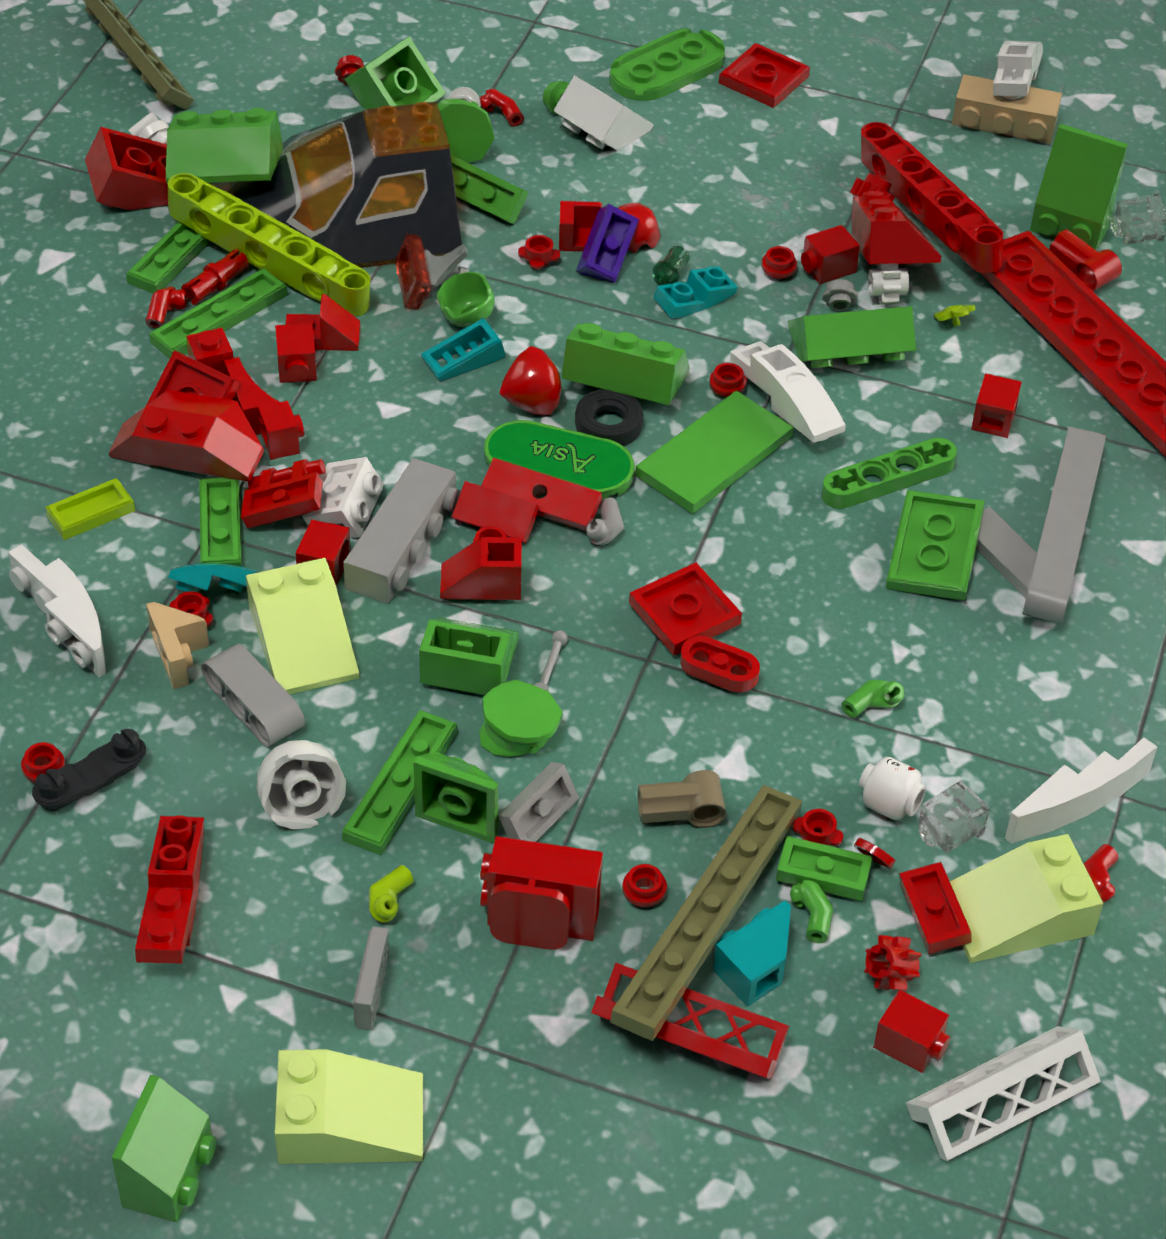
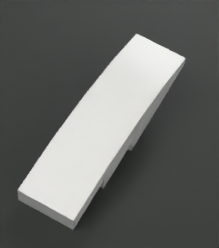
(1074, 796)

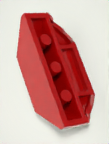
(191, 436)

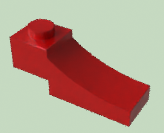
(266, 415)

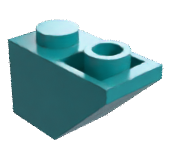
(755, 955)

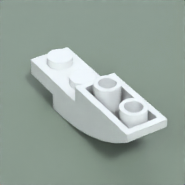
(1017, 68)
(792, 388)
(66, 605)

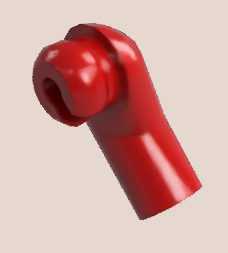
(509, 108)
(163, 301)
(1097, 868)

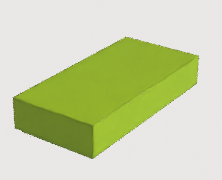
(90, 509)

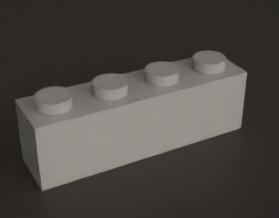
(401, 531)

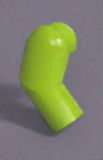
(384, 893)

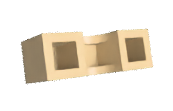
(1024, 118)

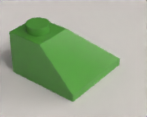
(456, 795)

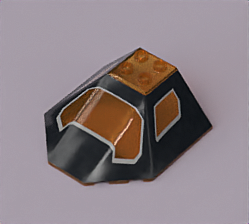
(366, 184)

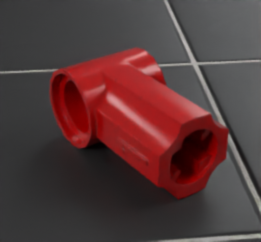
(1088, 265)

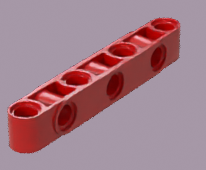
(932, 197)

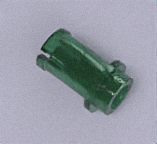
(668, 270)

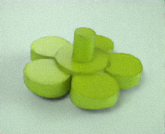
(954, 312)

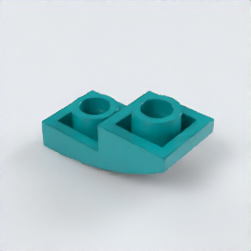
(701, 291)
(200, 575)

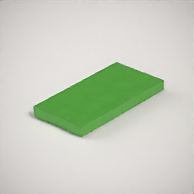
(714, 451)

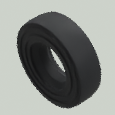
(609, 401)

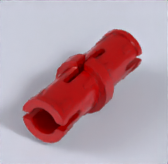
(215, 276)

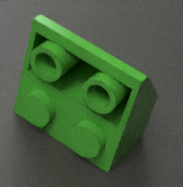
(465, 655)

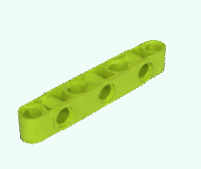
(268, 243)

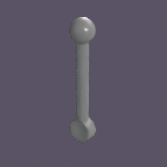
(559, 639)

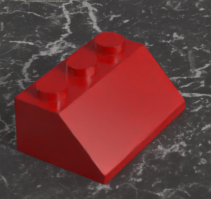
(887, 233)

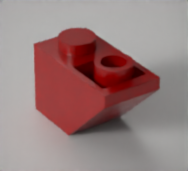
(484, 570)

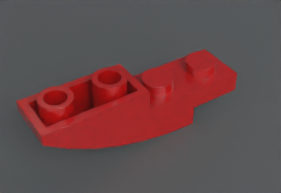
(171, 890)

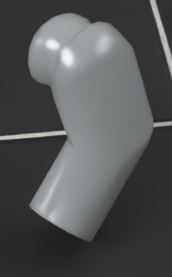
(609, 526)

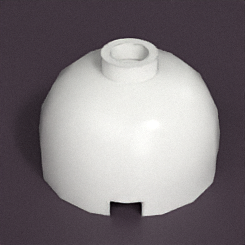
(300, 784)

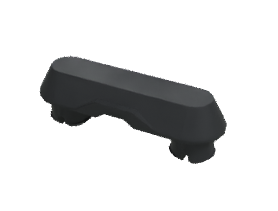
(96, 771)

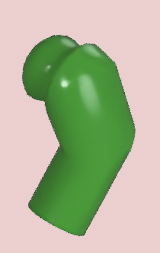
(873, 694)
(820, 909)

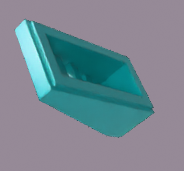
(479, 333)

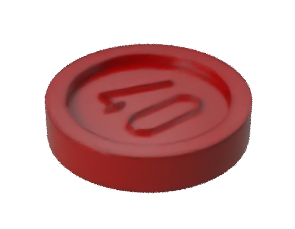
(878, 854)

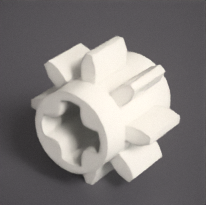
(888, 283)

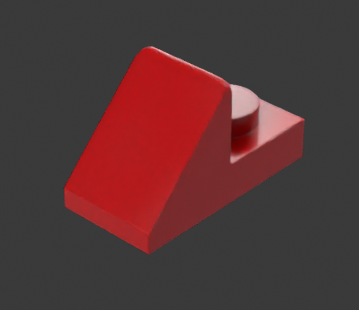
(332, 328)

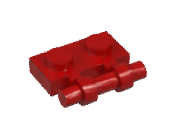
(283, 493)

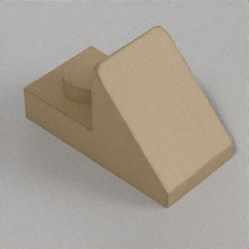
(175, 638)

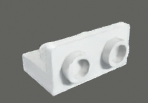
(348, 494)

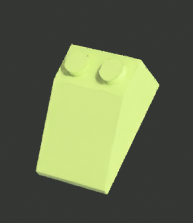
(301, 626)
(1028, 899)
(346, 1109)

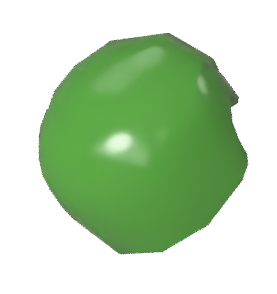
(466, 298)

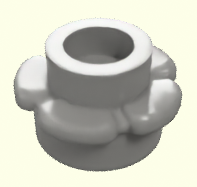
(840, 295)

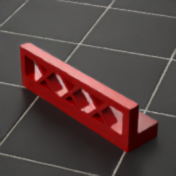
(699, 1041)

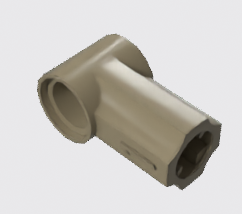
(693, 799)

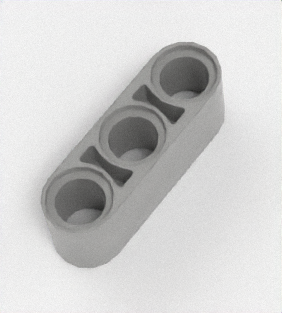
(253, 695)

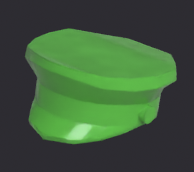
(466, 129)
(518, 719)

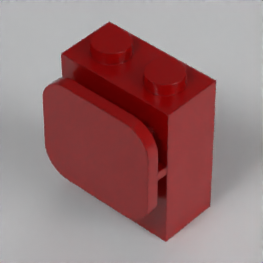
(541, 892)

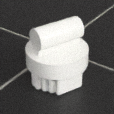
(151, 128)

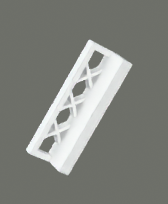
(993, 1078)

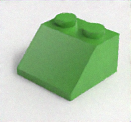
(395, 78)
(162, 1152)

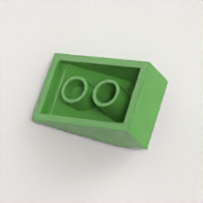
(1079, 185)

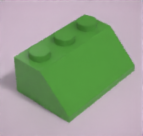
(224, 145)
(853, 336)
(624, 363)

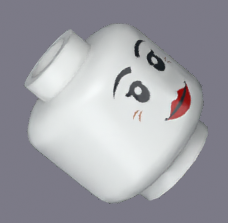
(892, 788)

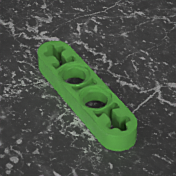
(848, 487)

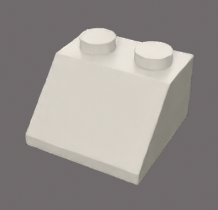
(600, 116)

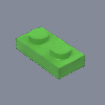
(833, 868)

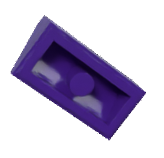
(607, 244)

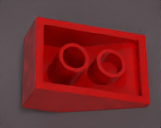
(127, 170)

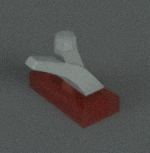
(422, 272)

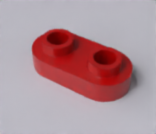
(723, 664)

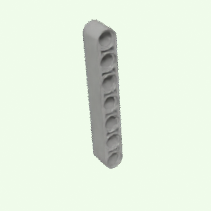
(1064, 525)

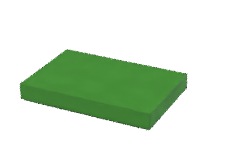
(935, 545)

